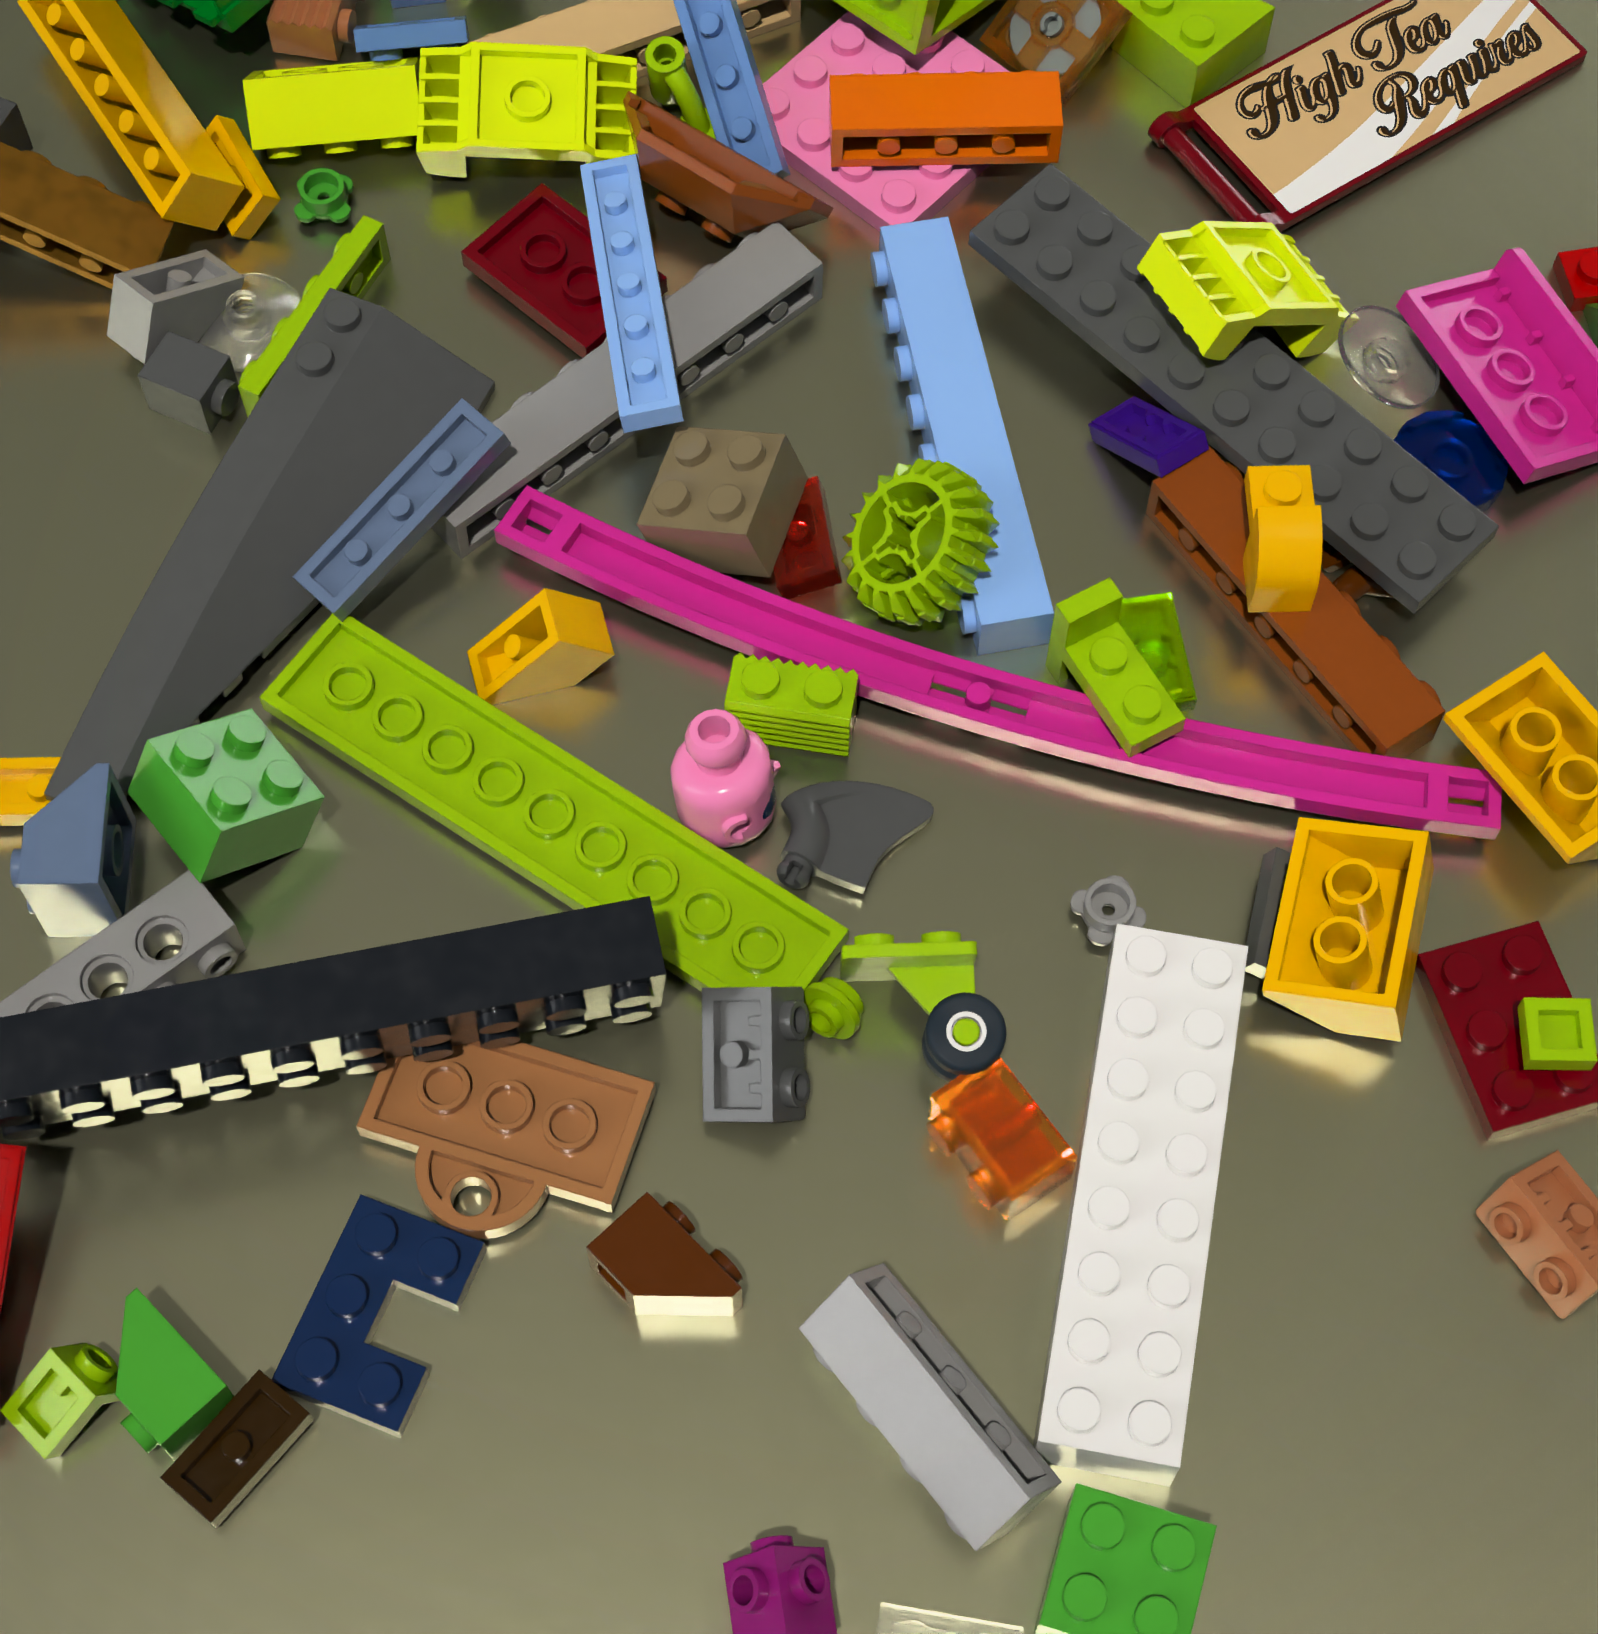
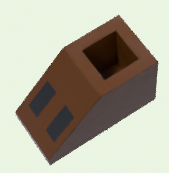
(660, 1267)

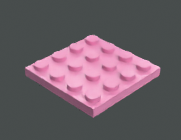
(801, 115)

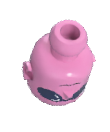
(723, 780)

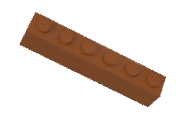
(1325, 652)

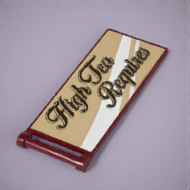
(1364, 100)

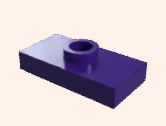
(1148, 436)

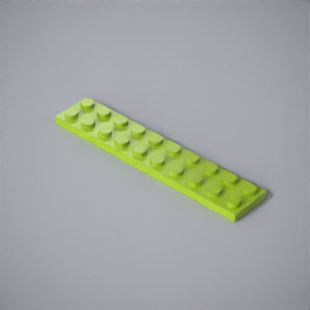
(546, 810)

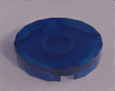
(1457, 454)

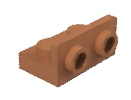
(1549, 1230)

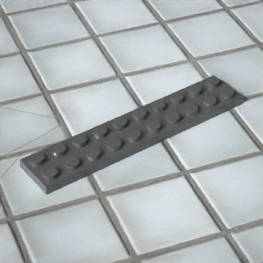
(1254, 405)

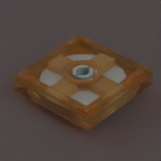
(1056, 36)

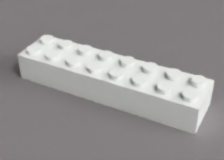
(1142, 1207)

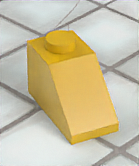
(541, 648)

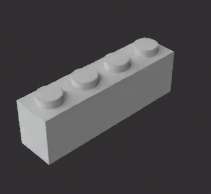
(929, 1406)

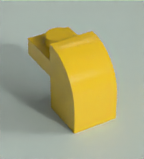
(1284, 539)

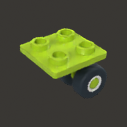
(962, 1028)

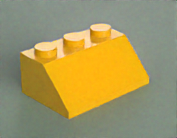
(1541, 749)
(1350, 926)

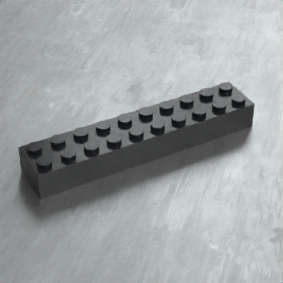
(327, 1016)

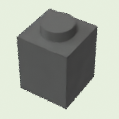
(189, 382)

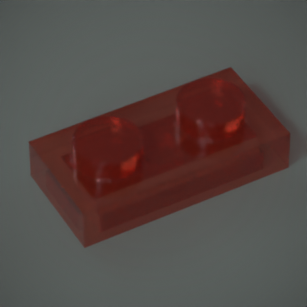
(809, 551)

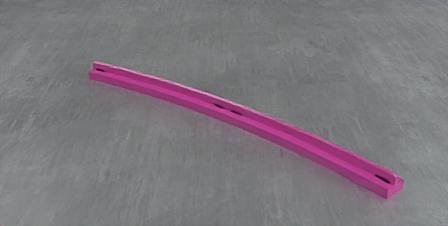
(1056, 719)

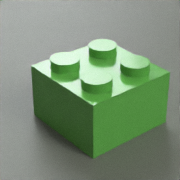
(225, 794)
(1124, 1568)

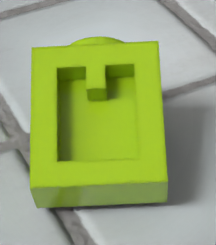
(62, 1396)

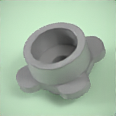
(1111, 892)

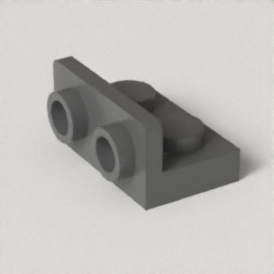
(754, 1054)

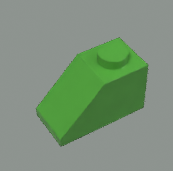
(164, 1381)

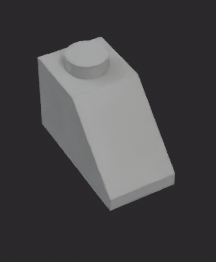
(170, 296)

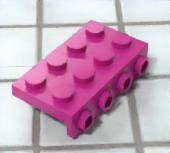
(1514, 362)

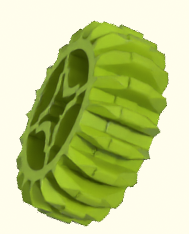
(932, 545)

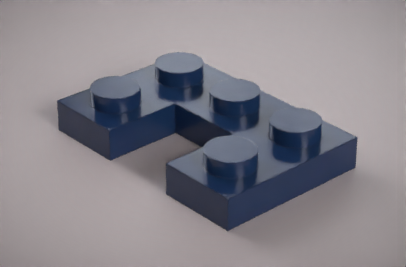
(331, 1347)

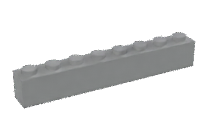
(577, 414)

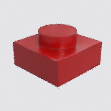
(1578, 277)

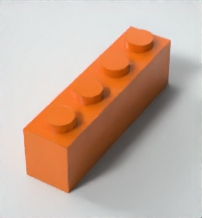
(945, 118)

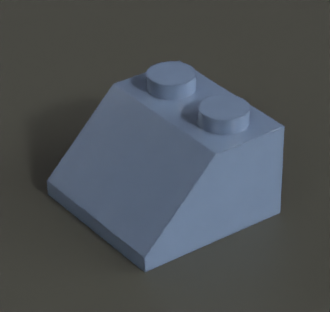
(78, 857)

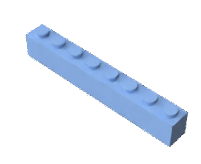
(962, 422)

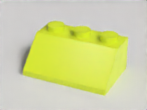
(333, 106)

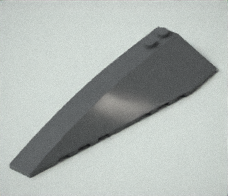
(309, 454)

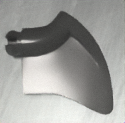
(846, 830)

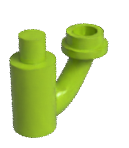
(672, 84)

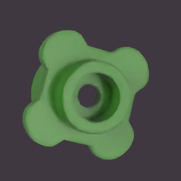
(323, 184)

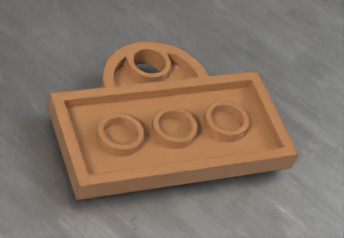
(512, 1124)

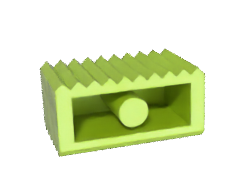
(794, 703)

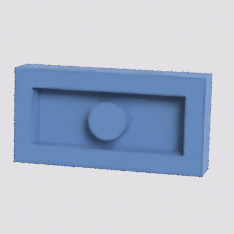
(387, 39)

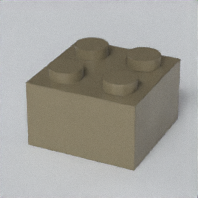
(724, 499)

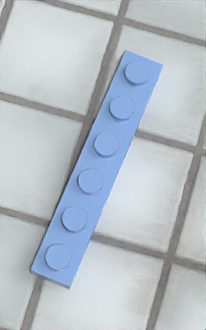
(631, 295)

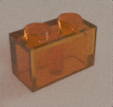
(1000, 1139)

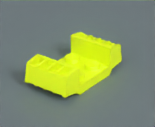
(521, 104)
(1242, 276)

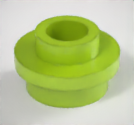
(833, 1008)

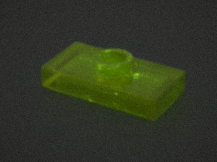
(1156, 633)

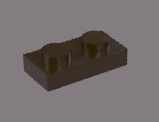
(237, 1448)

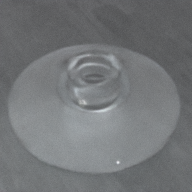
(249, 333)
(1387, 357)

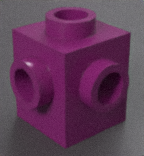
(780, 1589)

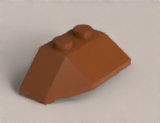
(713, 178)

